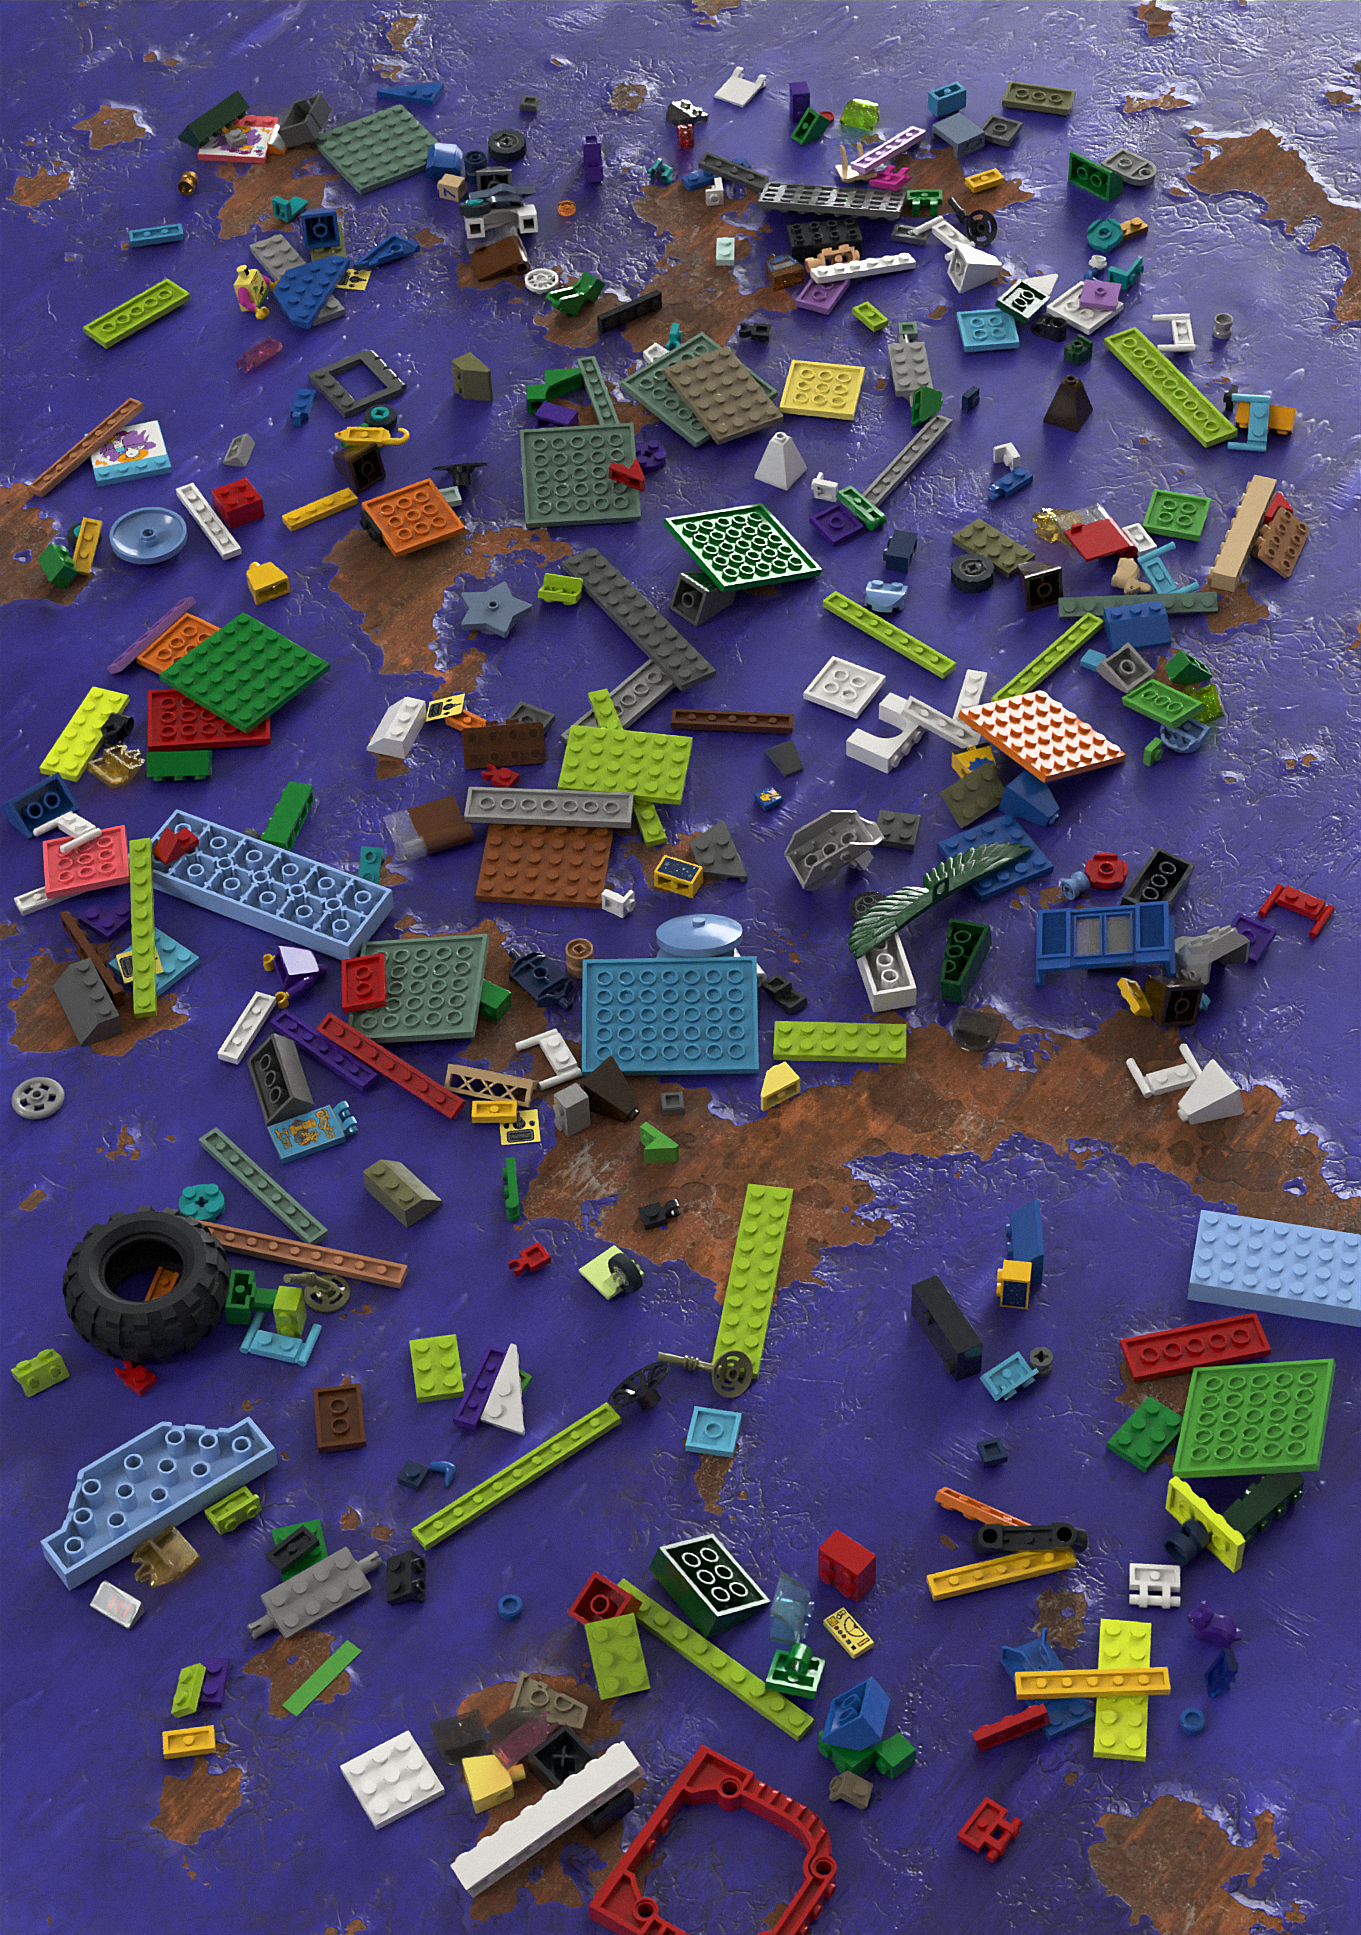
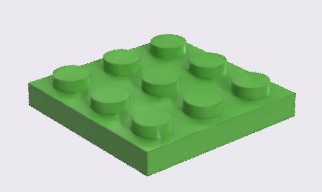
(1176, 515)

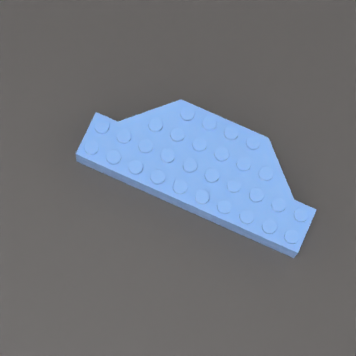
(147, 1487)

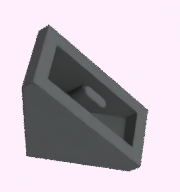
(785, 758)

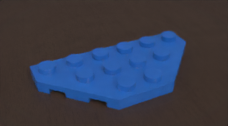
(308, 287)

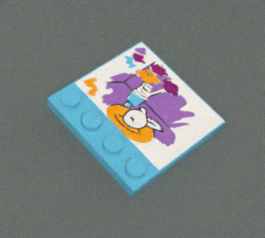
(131, 455)

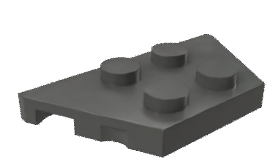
(717, 854)

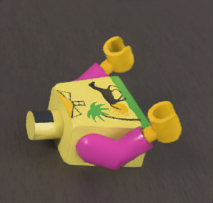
(251, 290)

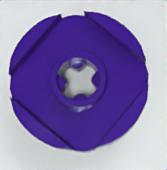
(657, 456)

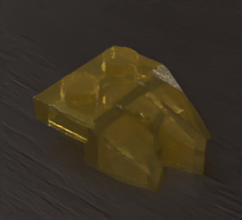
(1047, 528)
(116, 766)
(164, 1558)

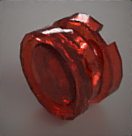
(685, 136)

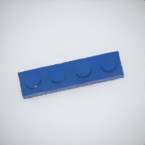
(704, 178)

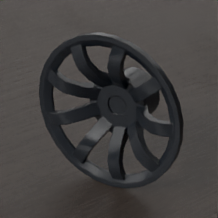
(461, 472)
(646, 1394)

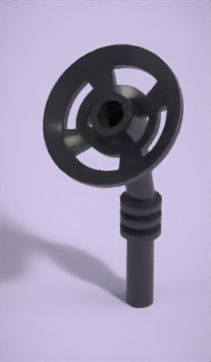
(978, 227)

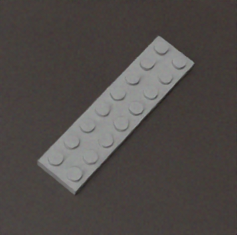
(278, 256)
(633, 696)
(549, 807)

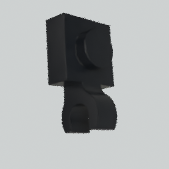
(656, 1215)

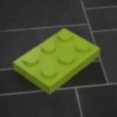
(436, 1368)
(617, 1656)

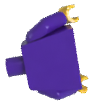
(295, 969)

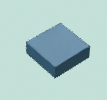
(1092, 659)

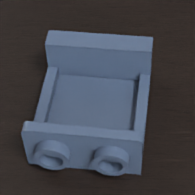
(960, 134)

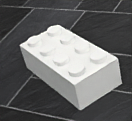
(888, 976)

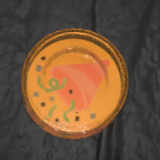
(566, 208)

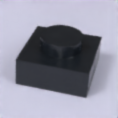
(1228, 395)

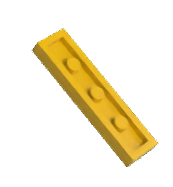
(319, 509)

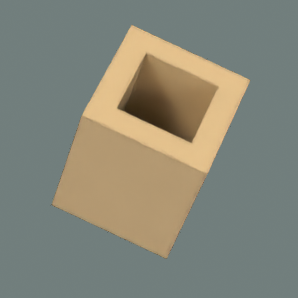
(451, 187)

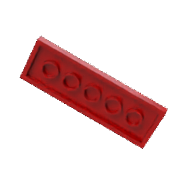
(1195, 1347)

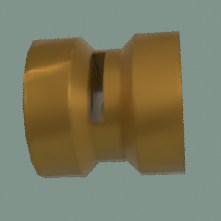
(188, 183)

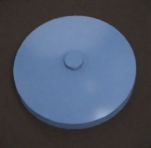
(148, 535)
(699, 935)

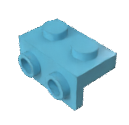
(1007, 1376)

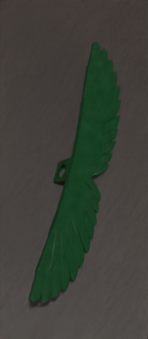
(910, 902)

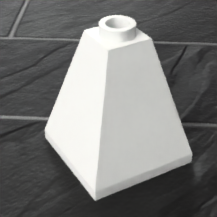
(971, 267)
(781, 463)
(1210, 1097)

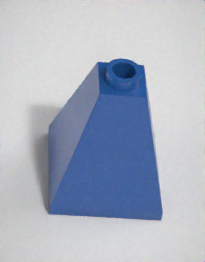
(320, 228)
(1030, 800)

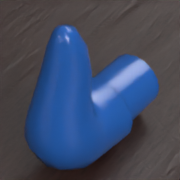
(1090, 274)
(444, 1467)

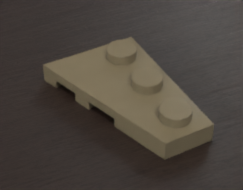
(542, 1698)

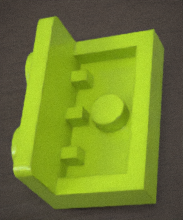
(561, 588)
(40, 1372)
(233, 1510)

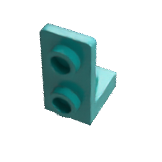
(286, 209)
(1124, 277)
(371, 863)

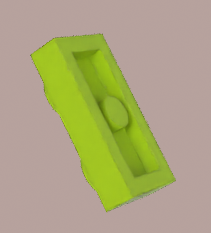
(870, 316)
(188, 1690)

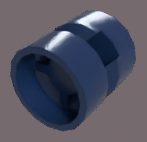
(473, 162)
(1186, 1542)

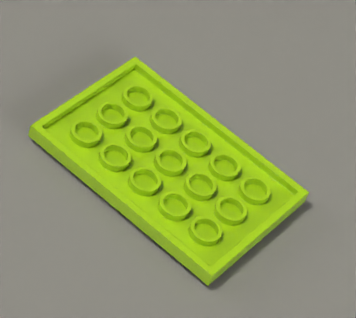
(626, 761)

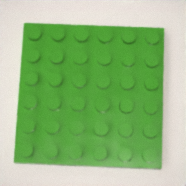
(1255, 1419)

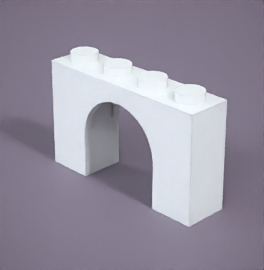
(522, 216)
(886, 752)

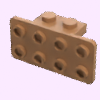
(1281, 542)

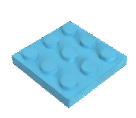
(987, 330)
(174, 958)

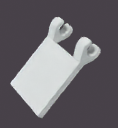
(740, 91)

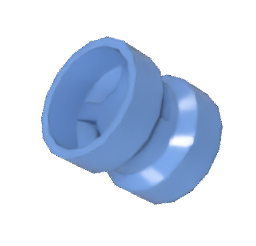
(1074, 885)

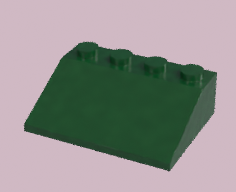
(707, 1584)

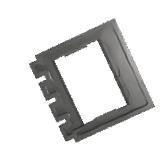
(339, 397)

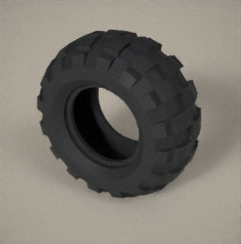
(139, 1243)

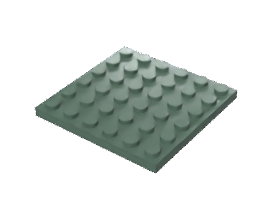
(377, 148)
(659, 396)
(569, 475)
(429, 989)

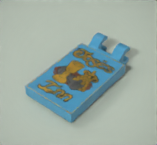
(312, 1132)

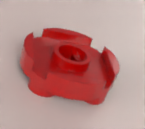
(1106, 880)

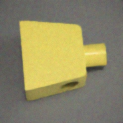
(490, 1781)

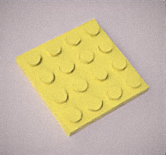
(822, 390)

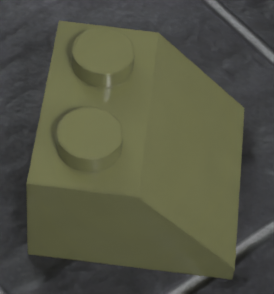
(471, 378)

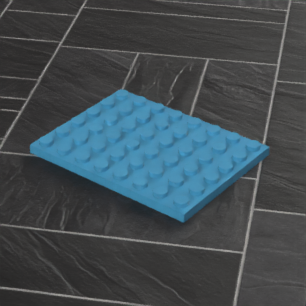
(671, 1015)

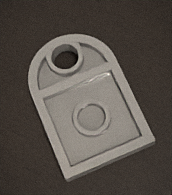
(1131, 167)

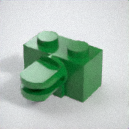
(246, 1297)

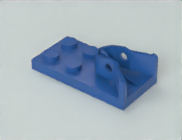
(1038, 1655)

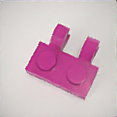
(890, 180)

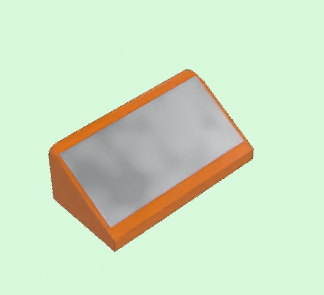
(275, 142)

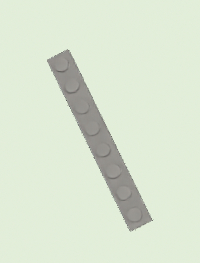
(907, 459)

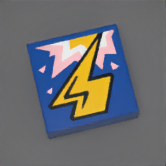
(768, 798)

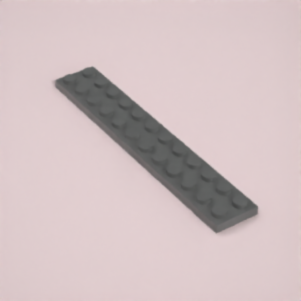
(639, 619)

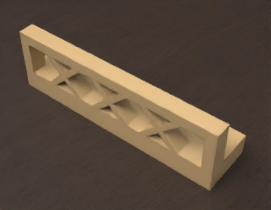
(491, 1076)

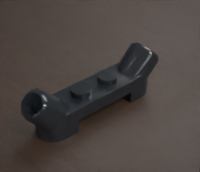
(1029, 1538)

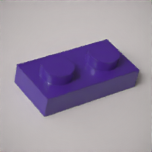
(214, 1681)

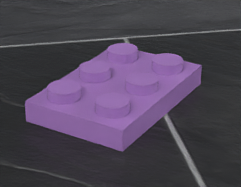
(821, 296)

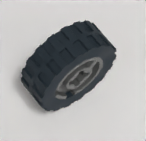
(507, 145)
(972, 573)

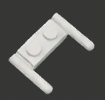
(73, 825)
(1167, 1079)

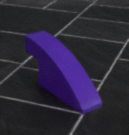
(592, 158)

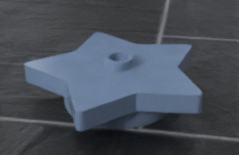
(504, 195)
(493, 610)

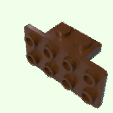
(503, 744)

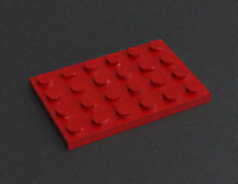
(184, 725)

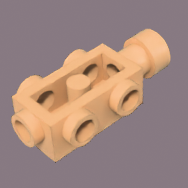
(833, 256)

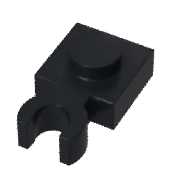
(757, 332)

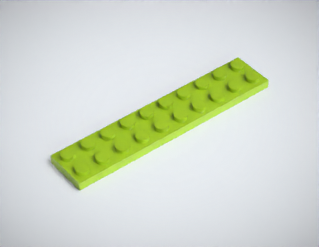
(1171, 387)
(754, 1274)

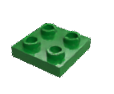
(795, 1672)

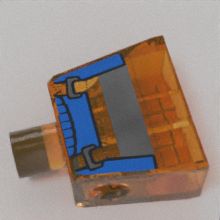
(783, 272)

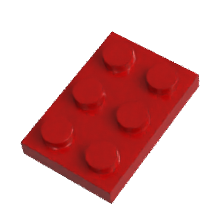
(364, 983)

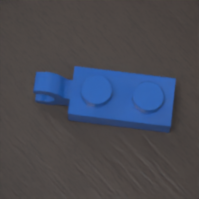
(302, 405)
(1010, 483)

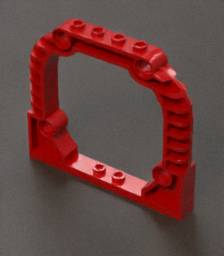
(707, 1780)

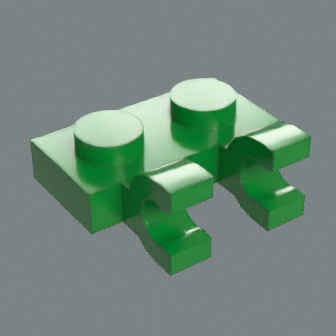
(924, 197)

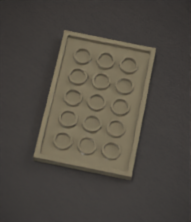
(723, 395)

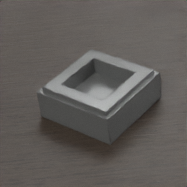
(530, 103)
(672, 1103)

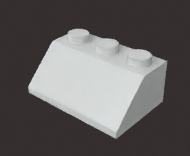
(399, 728)

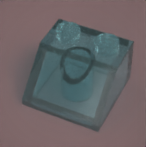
(790, 1611)

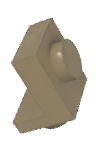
(851, 1789)

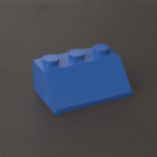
(1139, 624)
(39, 805)
(1026, 1238)
(857, 1717)

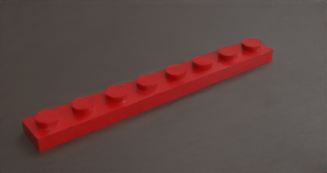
(391, 1066)

